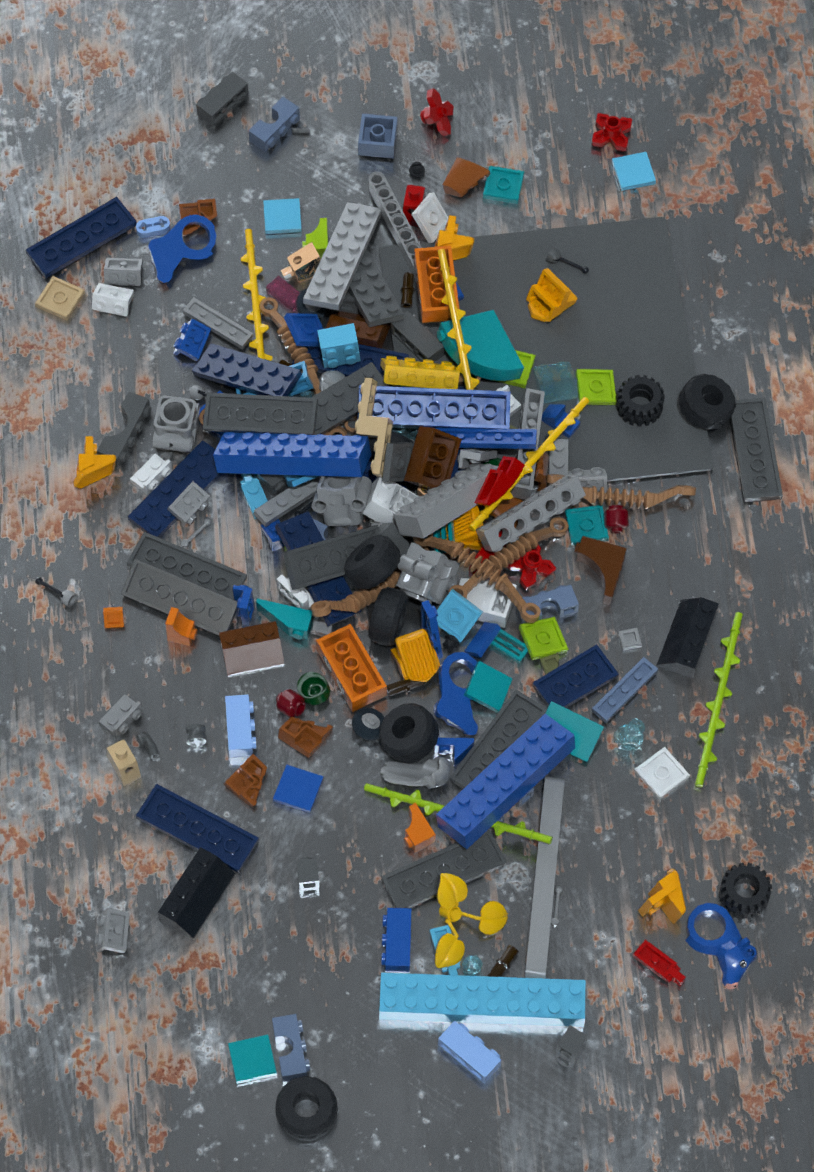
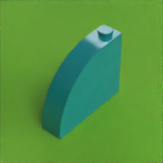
(491, 350)

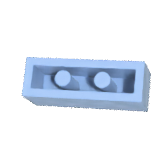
(240, 725)
(469, 1051)

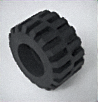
(644, 388)
(747, 875)

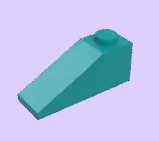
(290, 619)

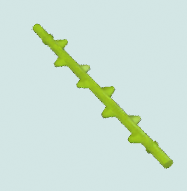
(715, 706)
(430, 807)

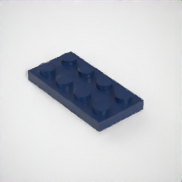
(576, 678)

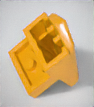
(460, 244)
(549, 297)
(92, 466)
(462, 531)
(415, 656)
(666, 895)

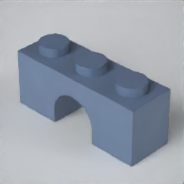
(265, 134)
(561, 599)
(288, 1031)

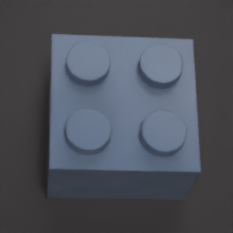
(377, 136)

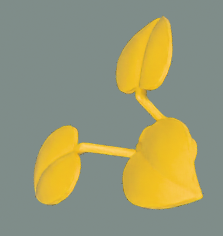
(450, 892)

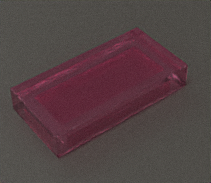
(283, 292)

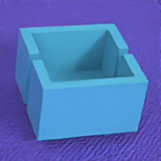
(339, 345)

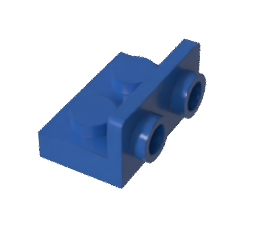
(192, 339)
(245, 603)

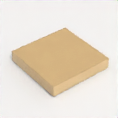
(60, 298)

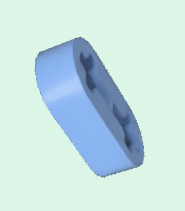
(153, 227)

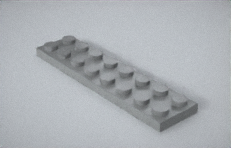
(342, 256)

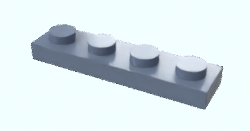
(624, 690)

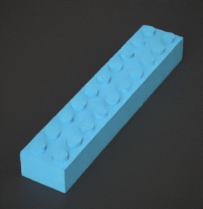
(482, 999)

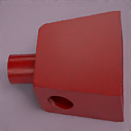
(413, 197)

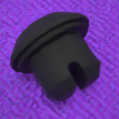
(416, 169)
(450, 642)

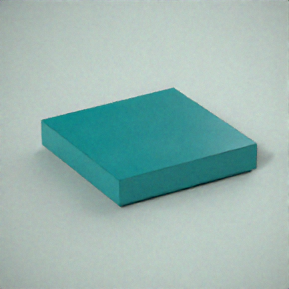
(503, 185)
(586, 522)
(488, 686)
(252, 1059)

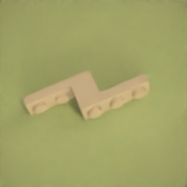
(373, 427)

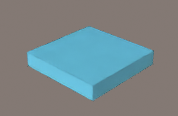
(633, 171)
(282, 216)
(457, 615)

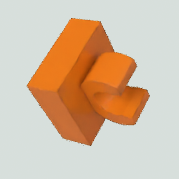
(113, 617)

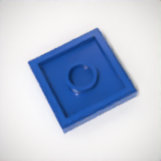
(304, 328)
(298, 788)

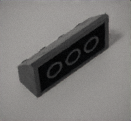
(688, 636)
(196, 893)

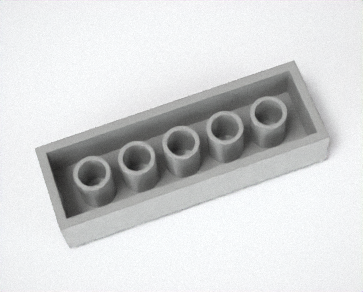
(442, 503)

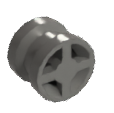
(196, 734)

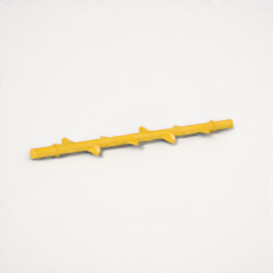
(252, 285)
(456, 315)
(532, 457)

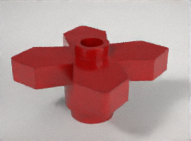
(437, 112)
(611, 130)
(532, 565)

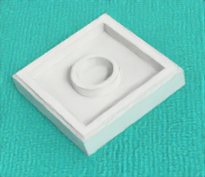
(430, 217)
(662, 773)

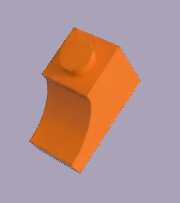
(180, 628)
(419, 833)

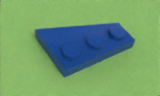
(430, 624)

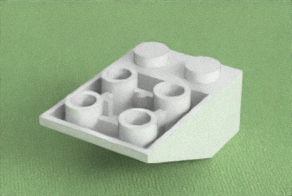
(386, 499)
(493, 603)

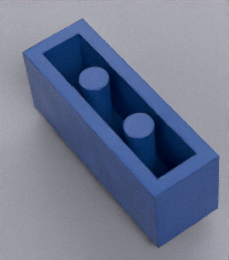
(397, 940)

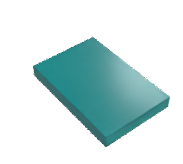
(585, 730)

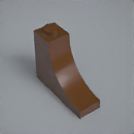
(605, 560)

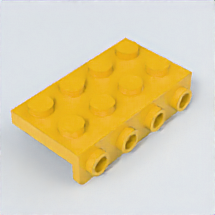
(420, 374)

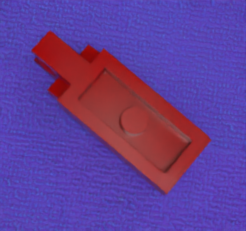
(659, 963)

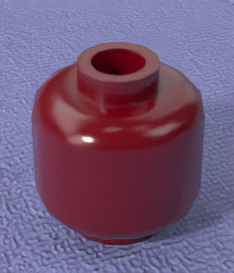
(616, 519)
(290, 703)

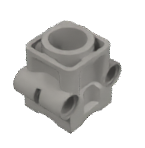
(176, 424)
(342, 499)
(426, 574)

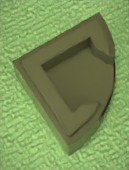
(549, 663)

